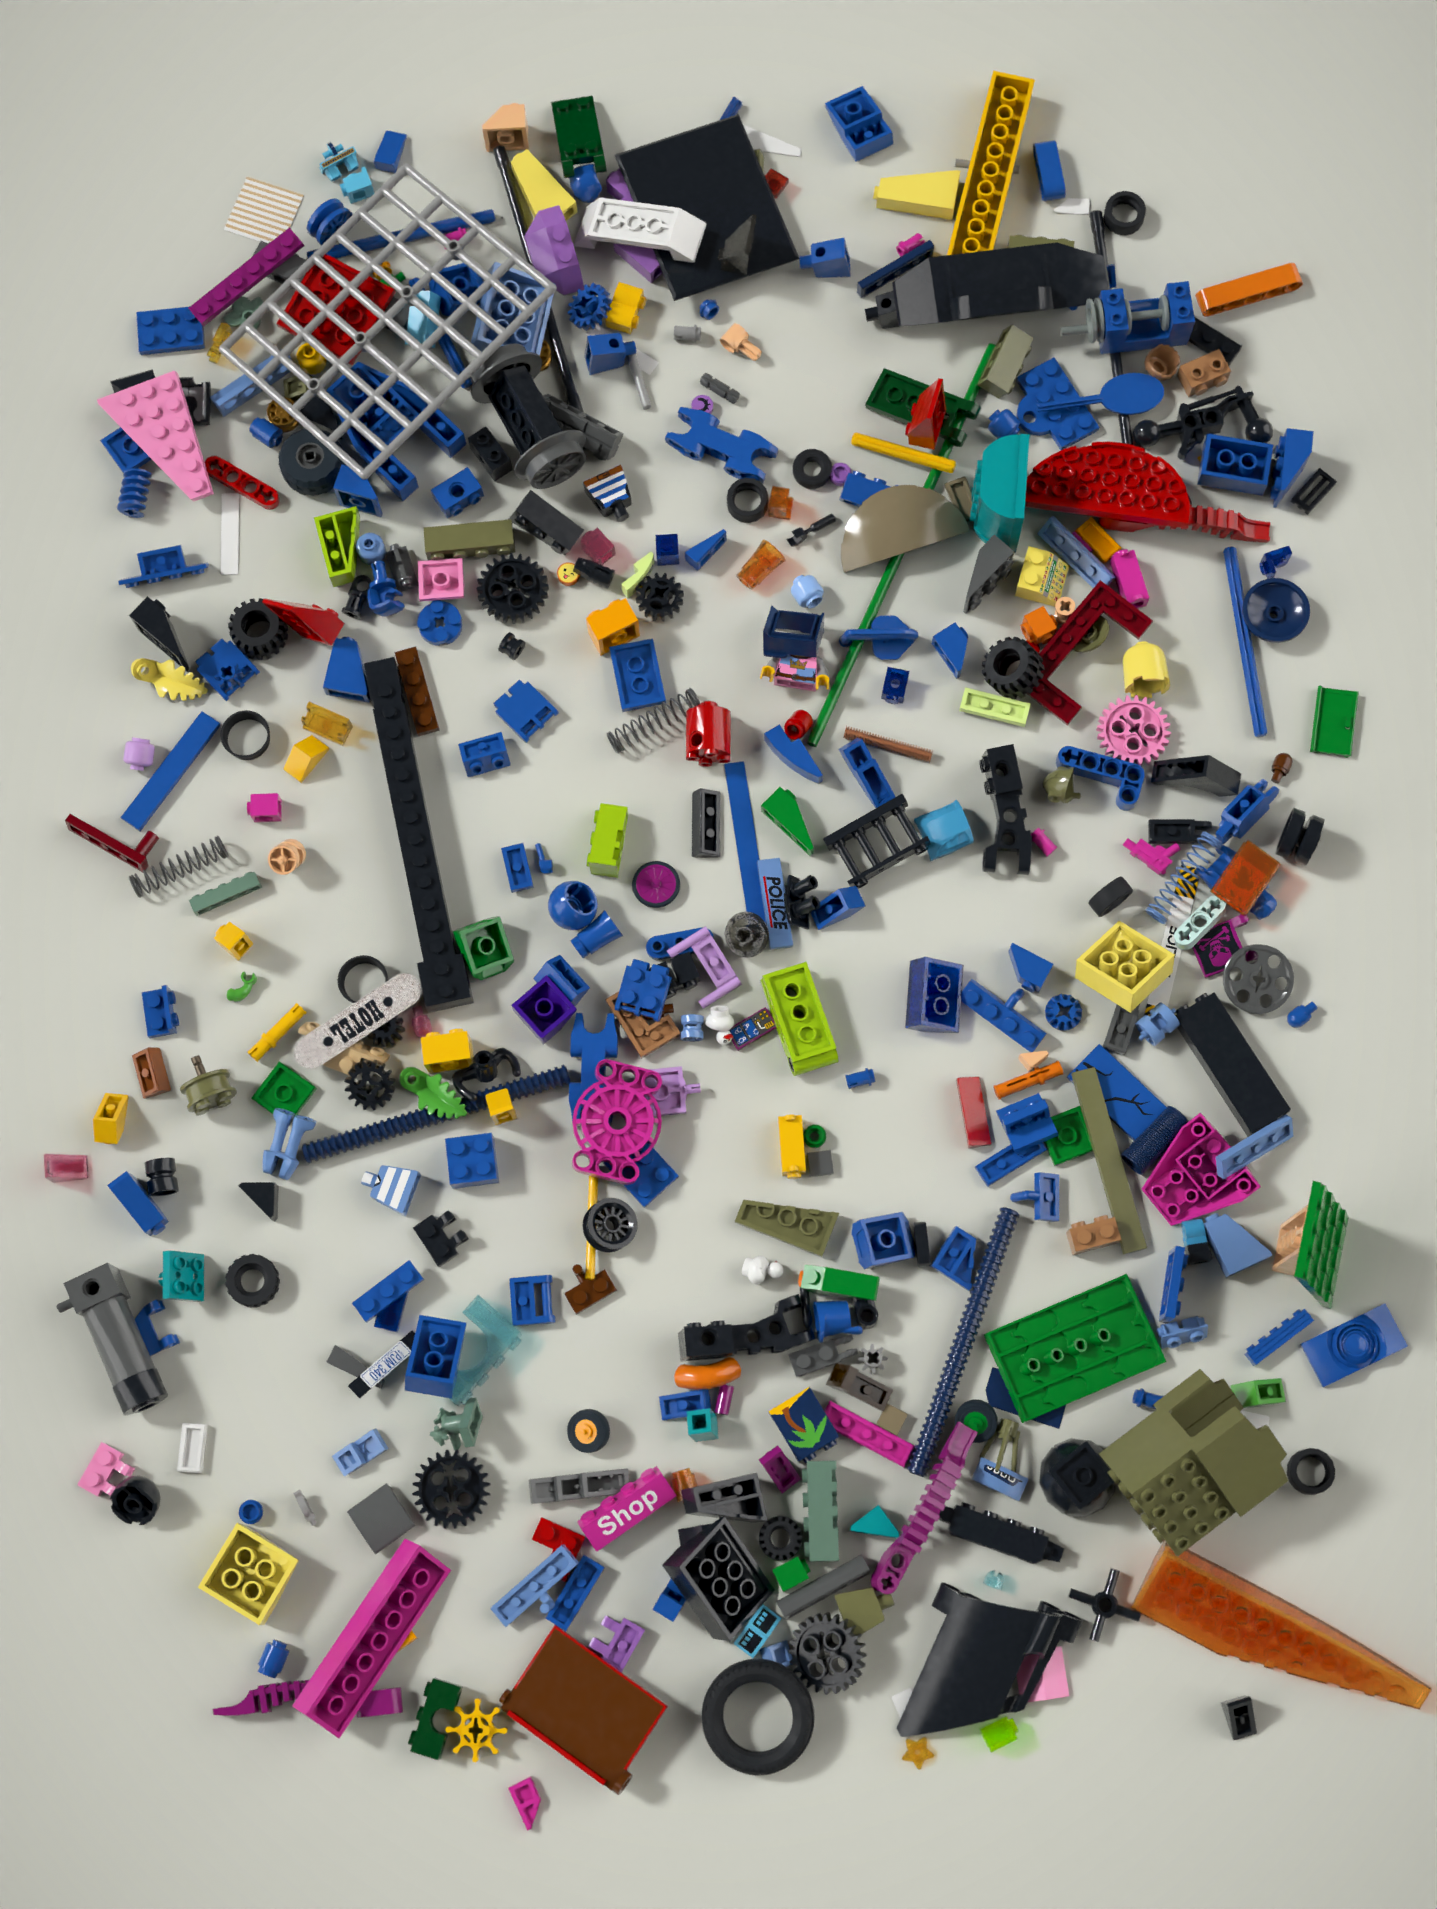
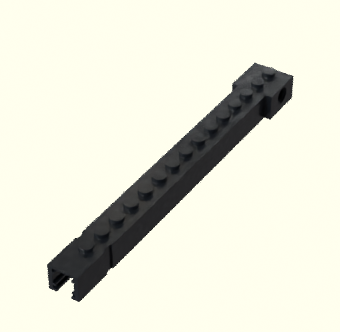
(443, 971)

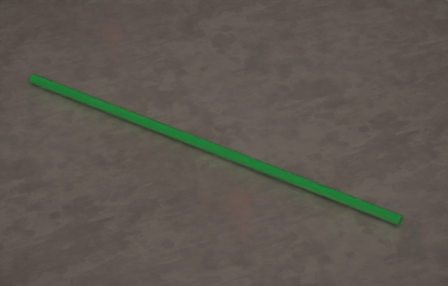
(888, 574)

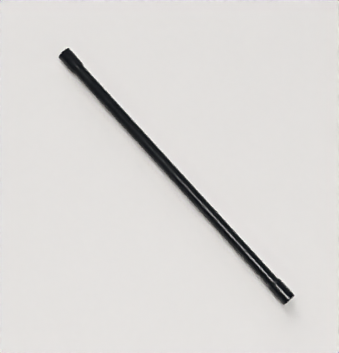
(504, 166)
(1097, 229)

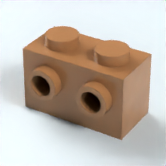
(1204, 373)
(1093, 1236)

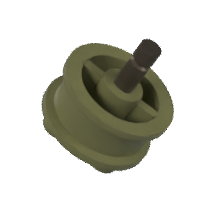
(207, 1089)

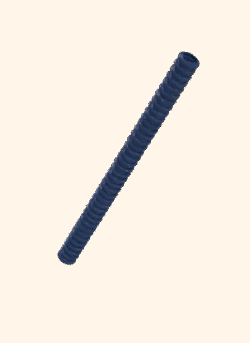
(421, 1118)
(963, 1341)

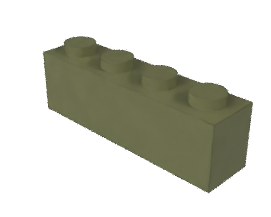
(469, 540)

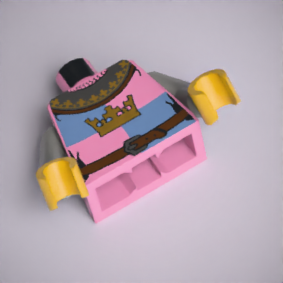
(797, 672)

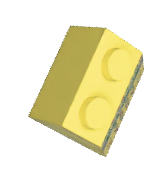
(1041, 577)

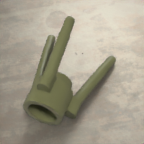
(1007, 1431)

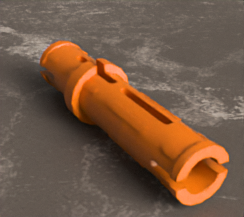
(1029, 1079)

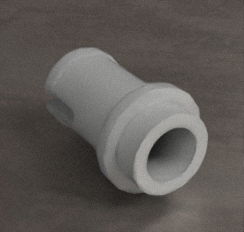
(687, 333)

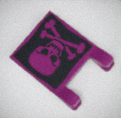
(1219, 945)

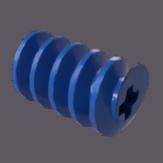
(132, 492)

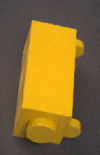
(792, 1146)

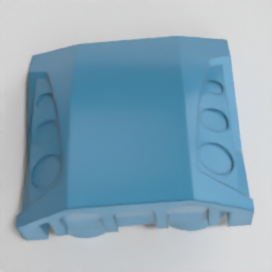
(946, 830)

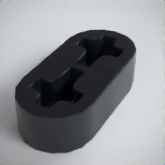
(921, 1244)

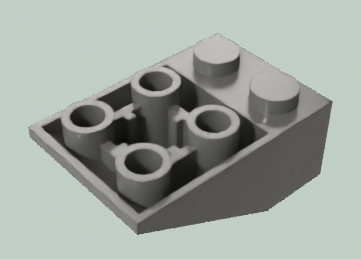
(991, 565)

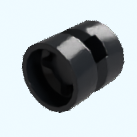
(161, 1176)

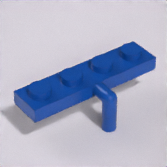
(1003, 1015)

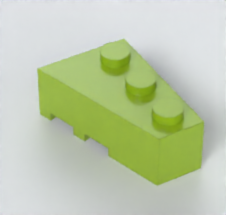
(338, 540)
(607, 840)

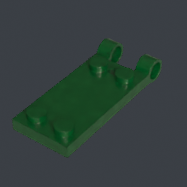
(578, 134)
(896, 394)

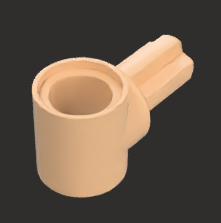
(737, 340)

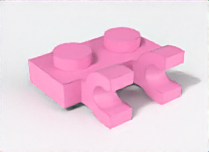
(101, 1469)

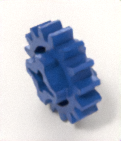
(589, 306)

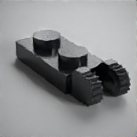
(1175, 831)

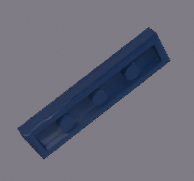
(895, 269)

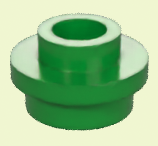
(814, 1129)

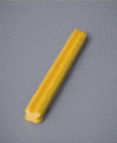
(903, 452)

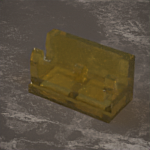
(326, 723)

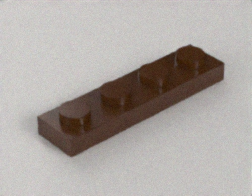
(417, 691)

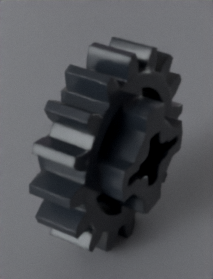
(664, 588)
(371, 1094)

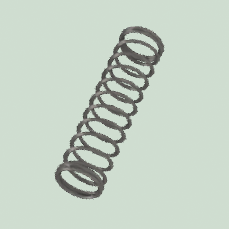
(616, 744)
(135, 881)

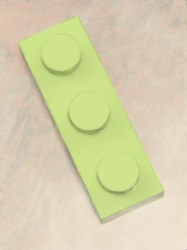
(994, 707)

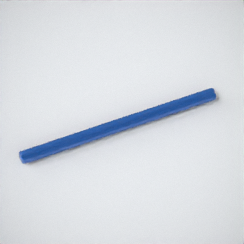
(378, 241)
(1245, 643)

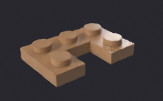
(643, 1036)

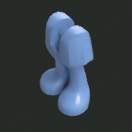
(299, 1127)

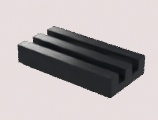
(1303, 504)

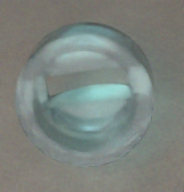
(992, 1581)

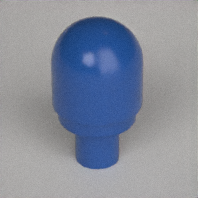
(1301, 1015)

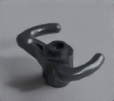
(484, 1070)

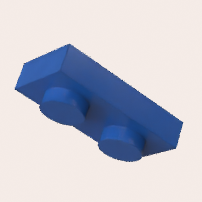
(517, 867)

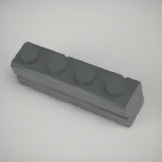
(599, 436)

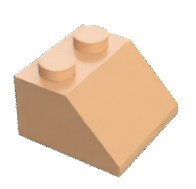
(507, 128)

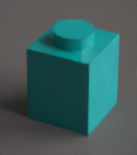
(702, 1425)

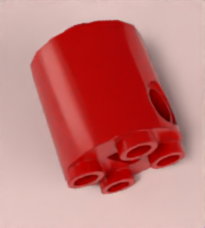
(708, 734)

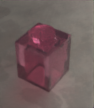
(597, 546)

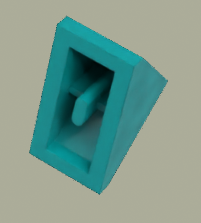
(875, 1523)

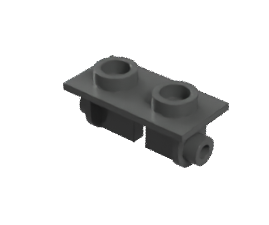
(401, 567)

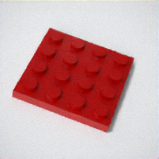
(350, 309)

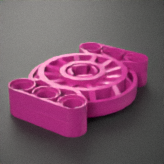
(611, 1144)

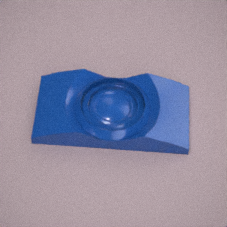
(1354, 1345)

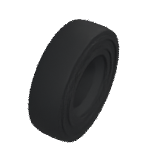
(812, 455)

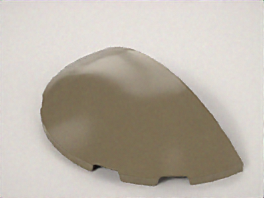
(898, 522)

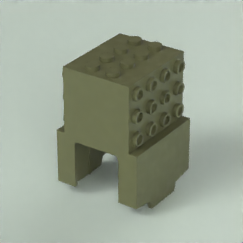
(1195, 1462)

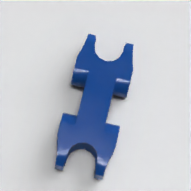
(708, 439)
(592, 1050)

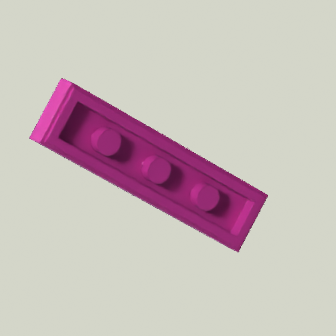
(869, 1434)

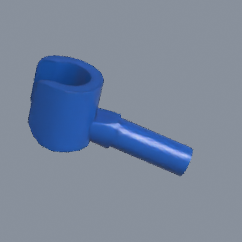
(545, 865)

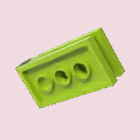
(804, 1040)

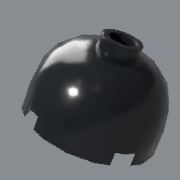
(135, 1500)

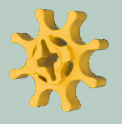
(464, 1729)

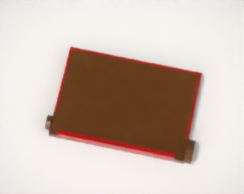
(584, 1709)

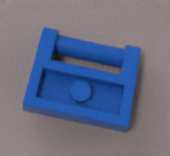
(523, 1300)

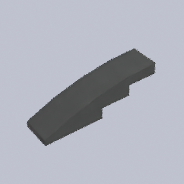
(577, 1486)

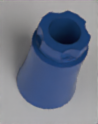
(596, 935)

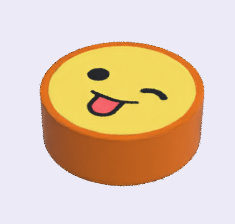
(566, 575)

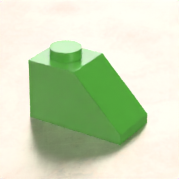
(1259, 1392)

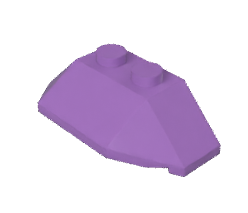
(553, 250)

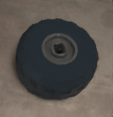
(308, 464)

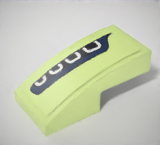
(642, 569)

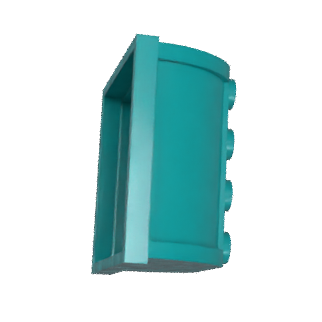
(1001, 490)

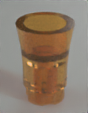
(760, 565)

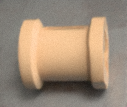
(1065, 604)

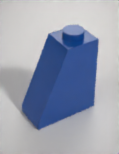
(346, 672)
(138, 1203)

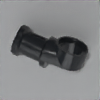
(356, 598)

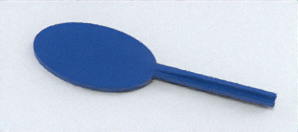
(1122, 395)

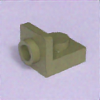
(294, 387)

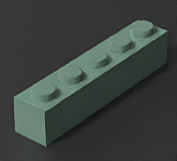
(225, 893)

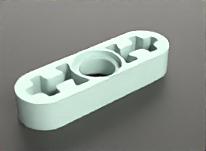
(1198, 932)

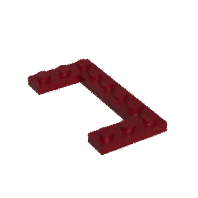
(1099, 601)

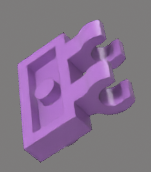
(622, 1644)

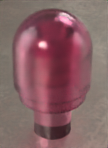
(421, 1022)

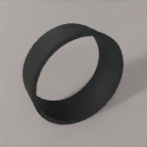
(234, 719)
(362, 959)

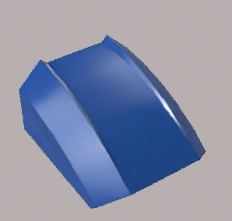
(462, 278)
(883, 1240)

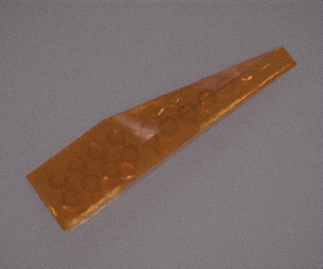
(1259, 1627)

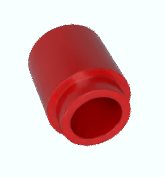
(798, 724)

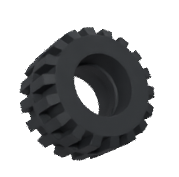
(262, 645)
(1004, 655)

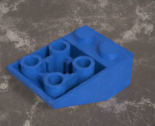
(1291, 457)

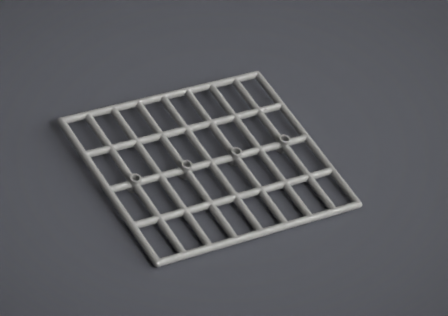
(362, 339)

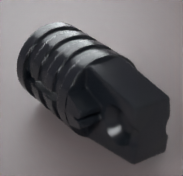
(594, 572)

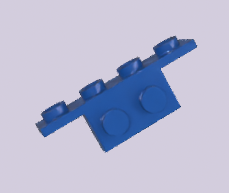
(162, 563)

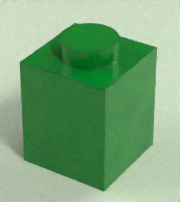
(791, 1573)

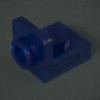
(1274, 558)

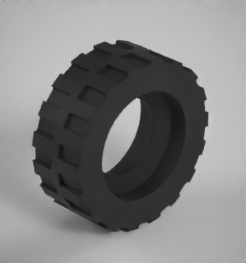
(235, 1274)

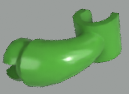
(241, 993)

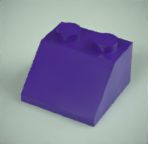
(544, 1009)

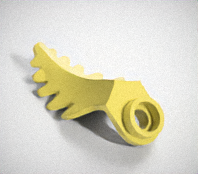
(168, 679)

